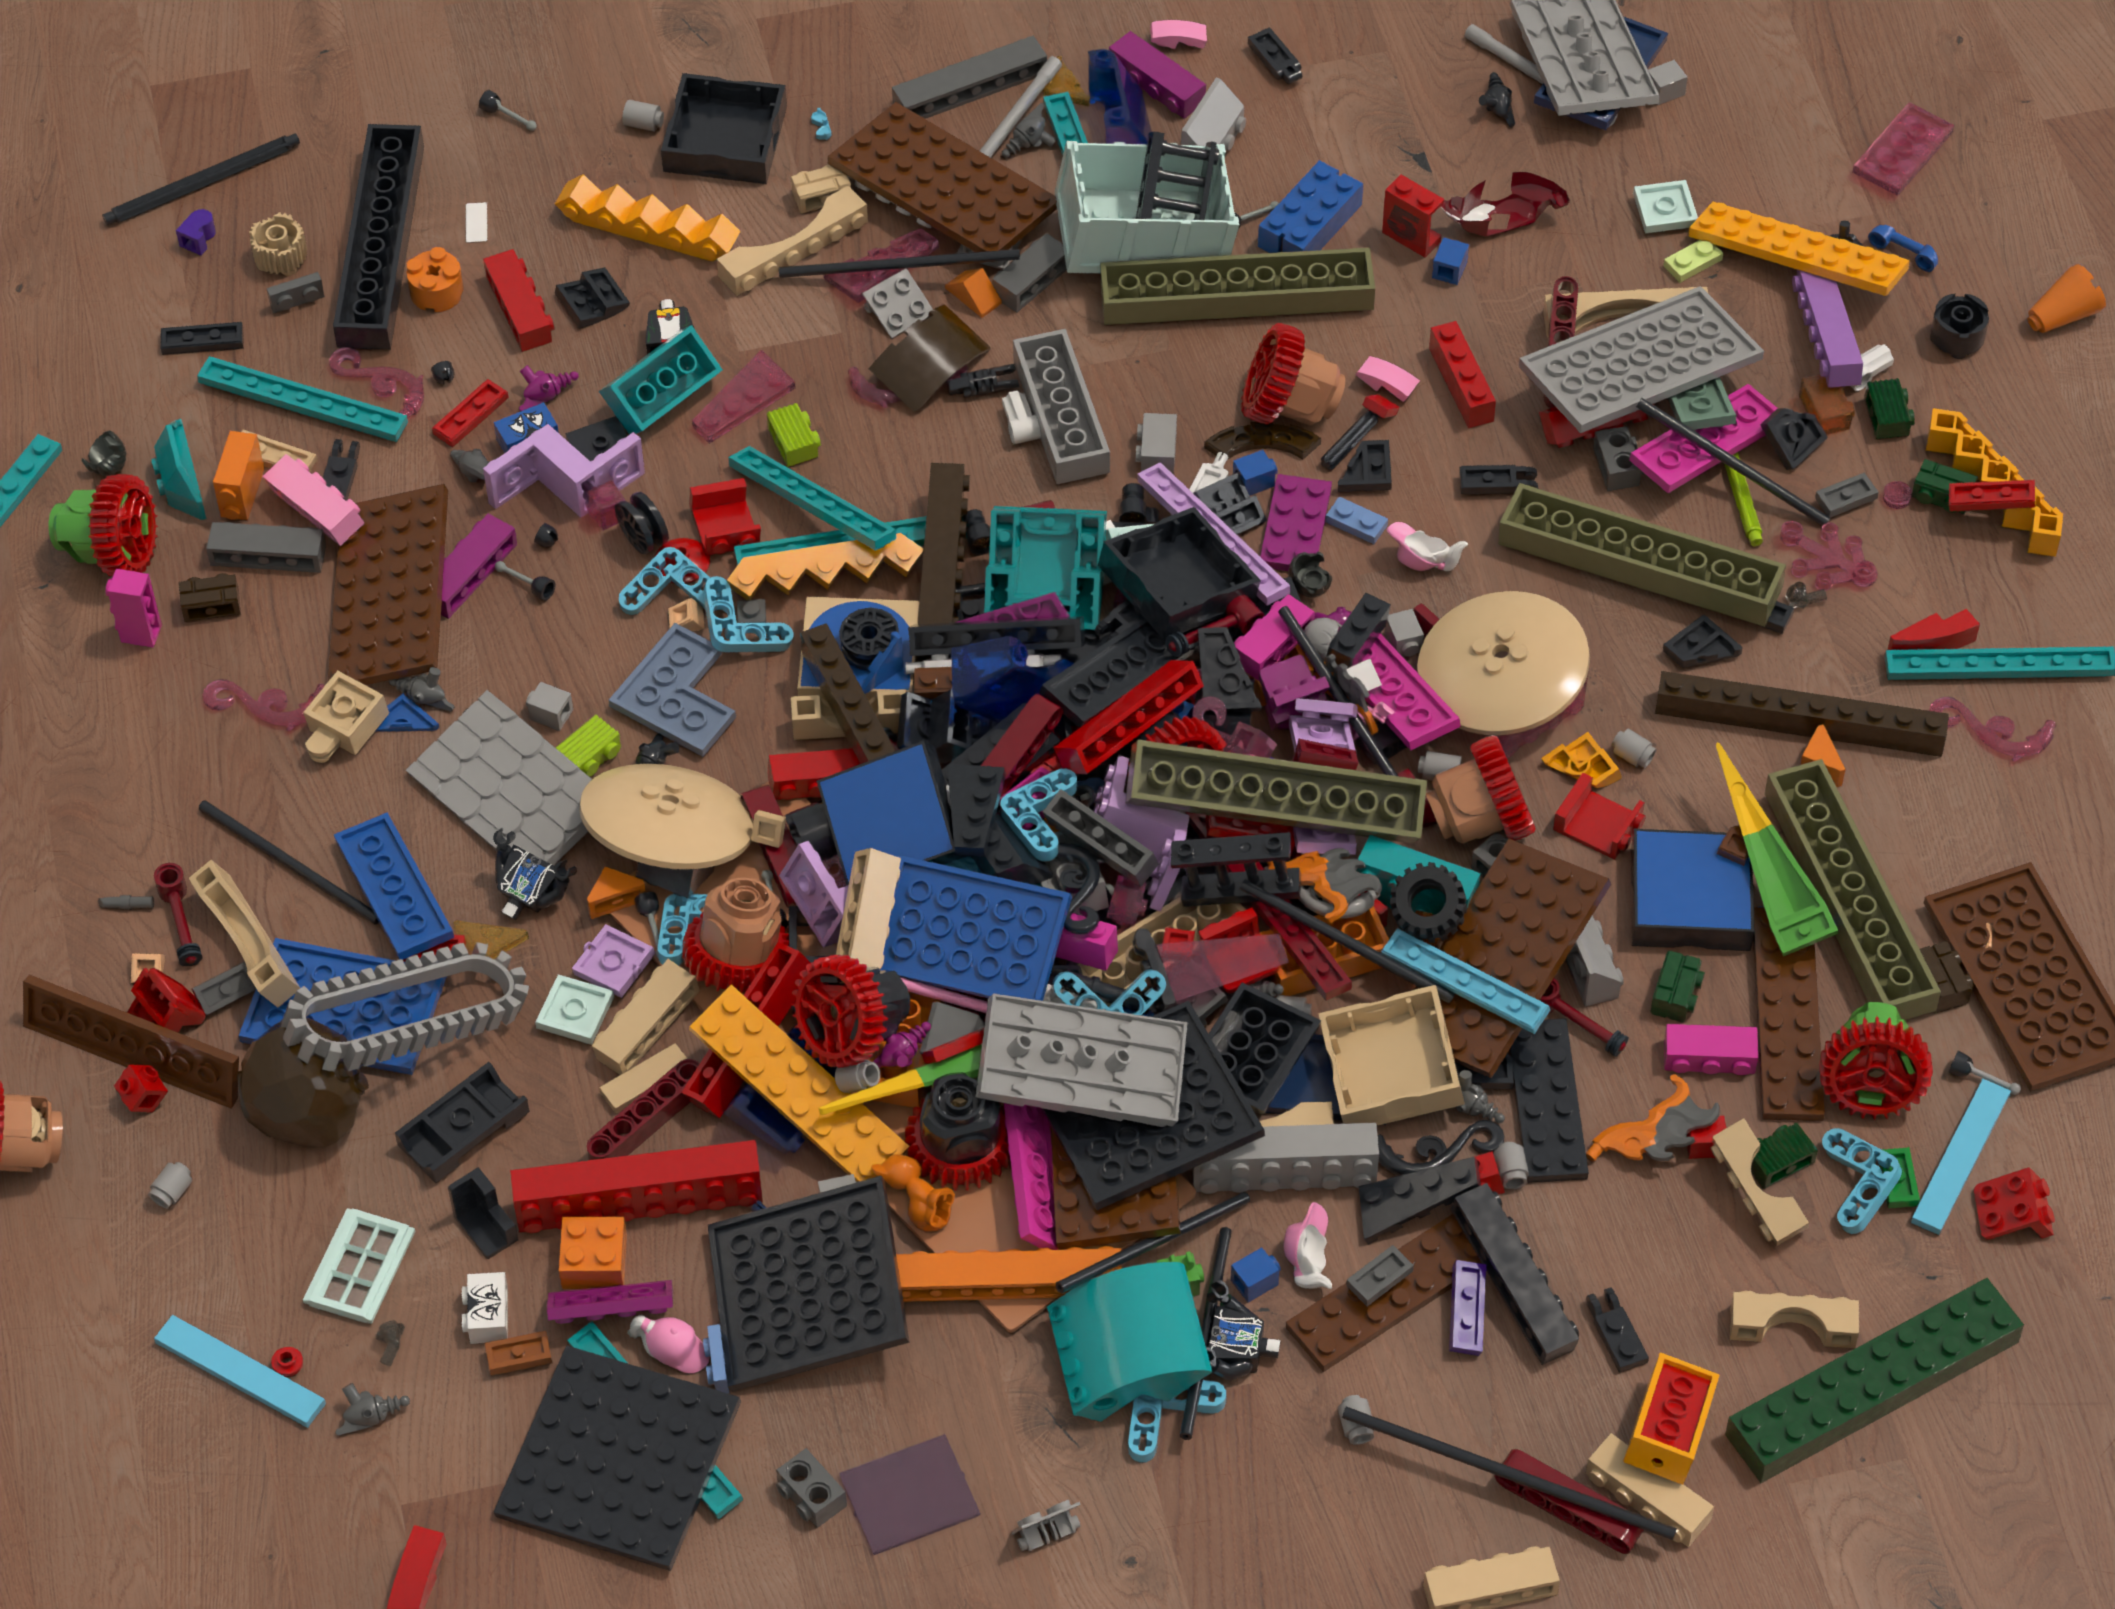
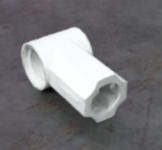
(1874, 362)
(1021, 422)

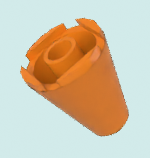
(2067, 301)

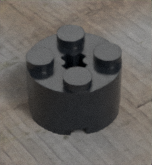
(1959, 325)
(812, 825)

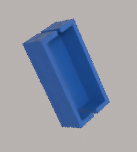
(1311, 211)

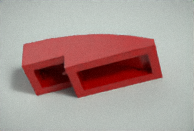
(1937, 633)
(417, 1569)

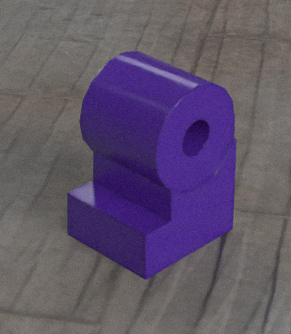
(196, 231)

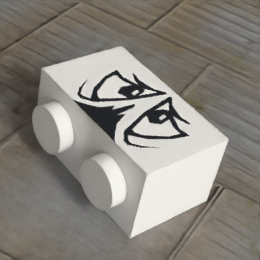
(486, 1307)

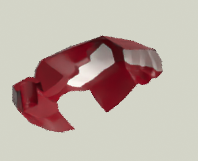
(1527, 202)

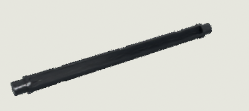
(200, 179)

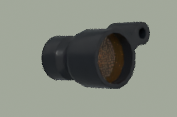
(1134, 508)
(977, 532)

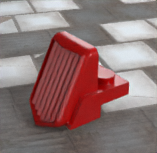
(164, 1001)

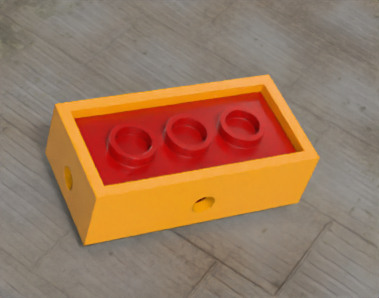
(1671, 1418)

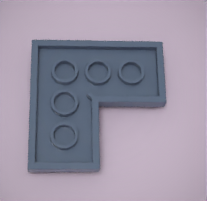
(663, 693)

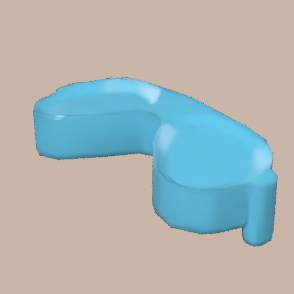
(820, 119)

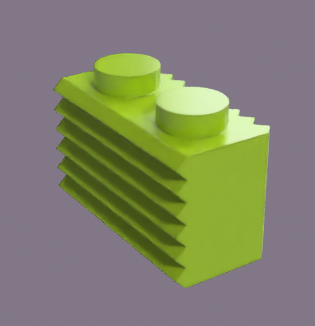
(793, 434)
(591, 745)

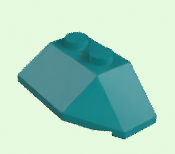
(177, 471)

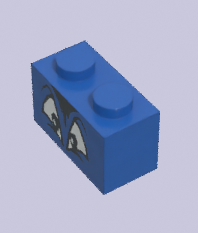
(519, 426)

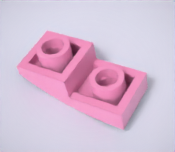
(1170, 32)
(1393, 378)

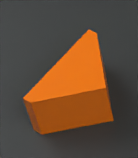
(975, 291)
(1822, 748)
(613, 892)

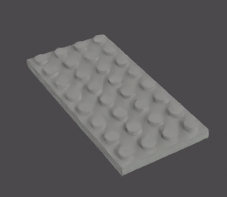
(1640, 357)

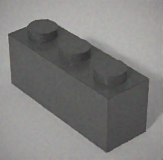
(1031, 274)

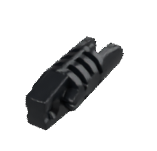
(983, 381)

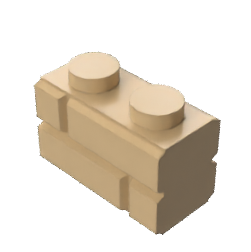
(814, 186)

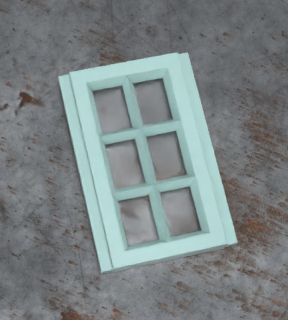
(359, 1265)

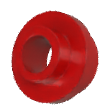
(287, 1369)

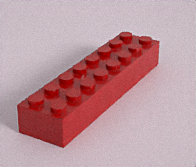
(638, 1185)

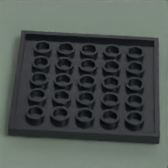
(1130, 1156)
(807, 1283)
(618, 1457)

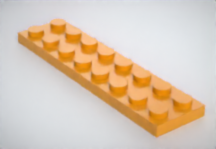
(1799, 248)
(794, 1084)

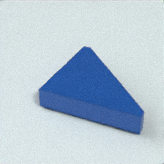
(885, 664)
(407, 716)

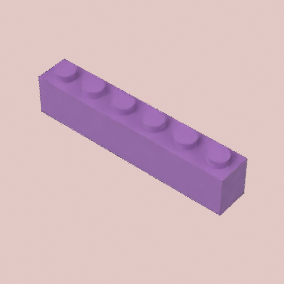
(1829, 329)

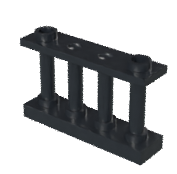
(1153, 174)
(1225, 886)

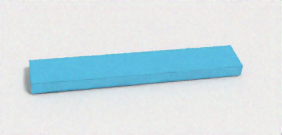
(1466, 981)
(1960, 1156)
(240, 1371)

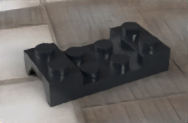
(460, 1122)

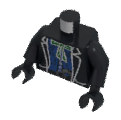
(527, 878)
(1236, 1337)

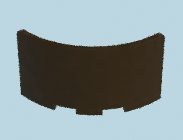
(927, 356)

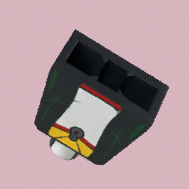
(665, 323)

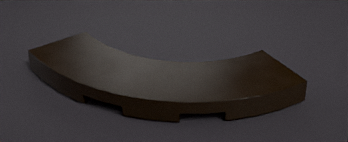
(1267, 436)

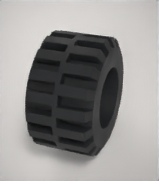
(1428, 878)

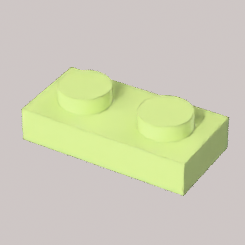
(1692, 260)

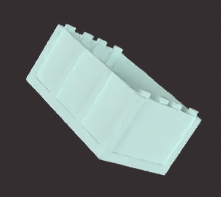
(1100, 200)

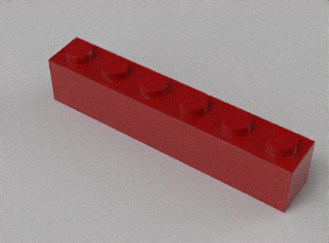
(1128, 716)
(771, 992)

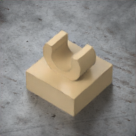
(768, 828)

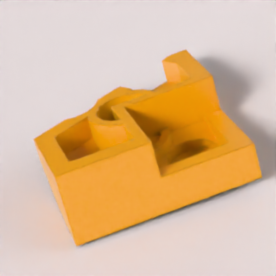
(1584, 757)

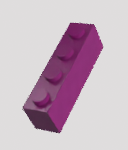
(1159, 75)
(474, 561)

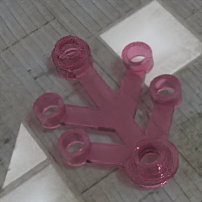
(1830, 557)

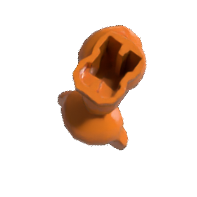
(928, 1207)

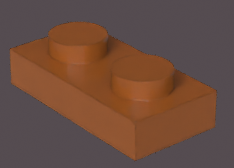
(518, 1353)

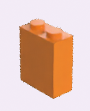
(238, 475)

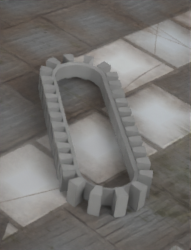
(413, 1035)

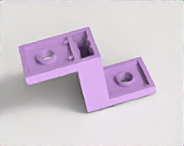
(561, 468)
(1329, 733)
(1147, 825)
(815, 893)

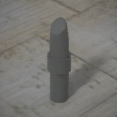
(127, 902)

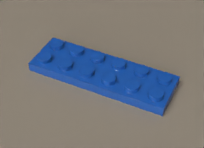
(394, 886)

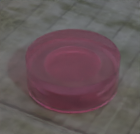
(1897, 495)

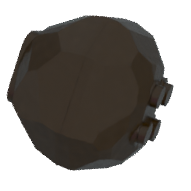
(296, 1098)

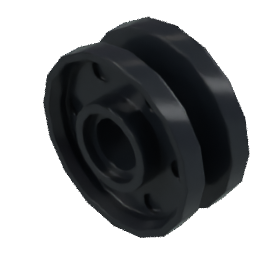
(641, 523)
(866, 634)

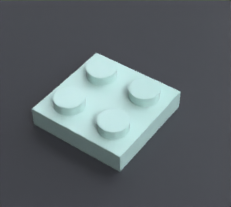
(1665, 206)
(574, 1009)

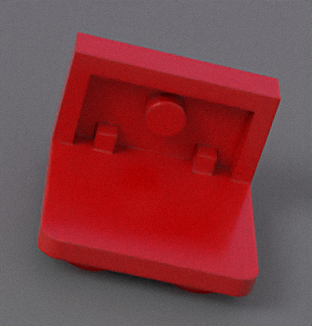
(1238, 925)
(2014, 1204)

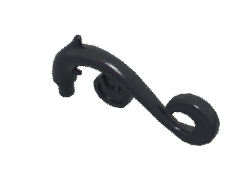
(1073, 883)
(1432, 1144)

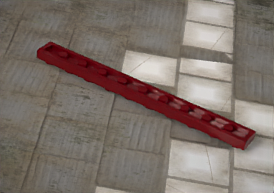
(1296, 938)

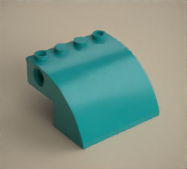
(1046, 553)
(1128, 1338)

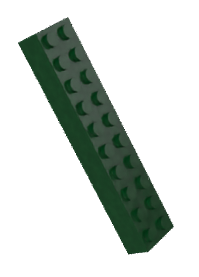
(1873, 1380)

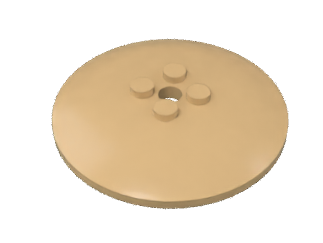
(1510, 693)
(666, 816)

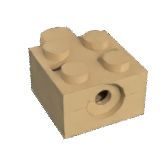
(343, 717)

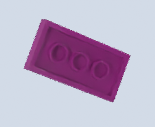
(1295, 519)
(620, 1299)

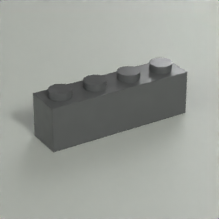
(266, 547)
(1100, 837)

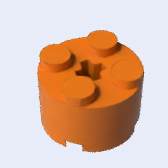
(435, 280)

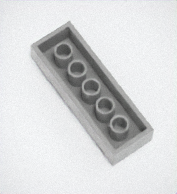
(1062, 406)
(1295, 1159)

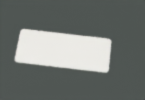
(476, 222)

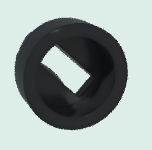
(443, 371)
(546, 536)

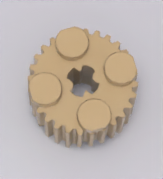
(278, 244)

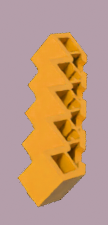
(646, 219)
(1975, 455)
(821, 564)

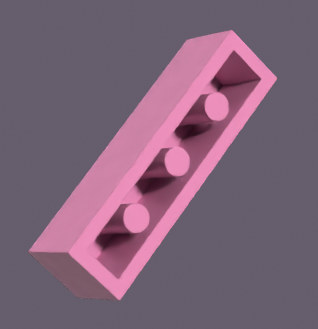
(313, 499)

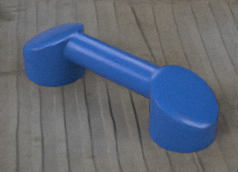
(1883, 234)

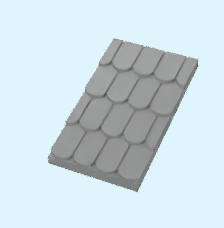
(1584, 54)
(505, 776)
(1082, 1060)

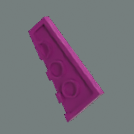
(1039, 607)

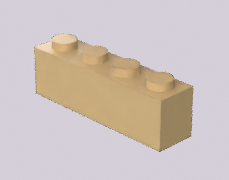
(869, 906)
(645, 1017)
(1648, 1492)
(1493, 1581)

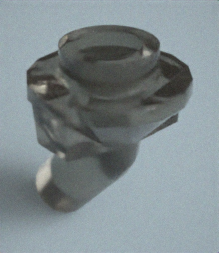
(1798, 596)
(390, 1333)

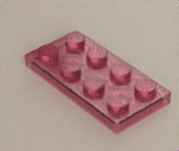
(1903, 149)

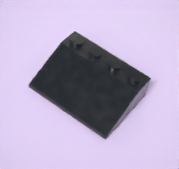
(1261, 1042)

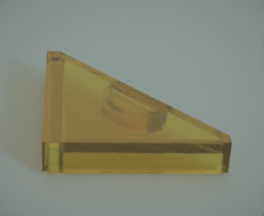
(1067, 82)
(496, 937)

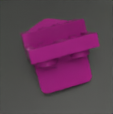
(1285, 683)

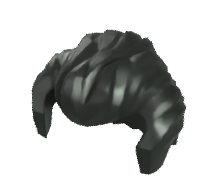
(106, 455)
(1308, 575)

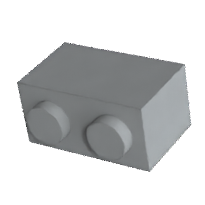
(1158, 441)

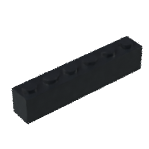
(1033, 633)
(1515, 1273)

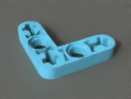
(673, 573)
(736, 631)
(1029, 811)
(689, 909)
(1116, 1006)
(1871, 1177)
(1154, 1406)

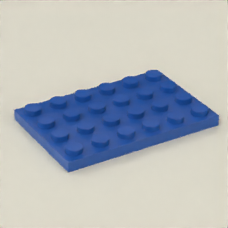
(973, 931)
(353, 1020)

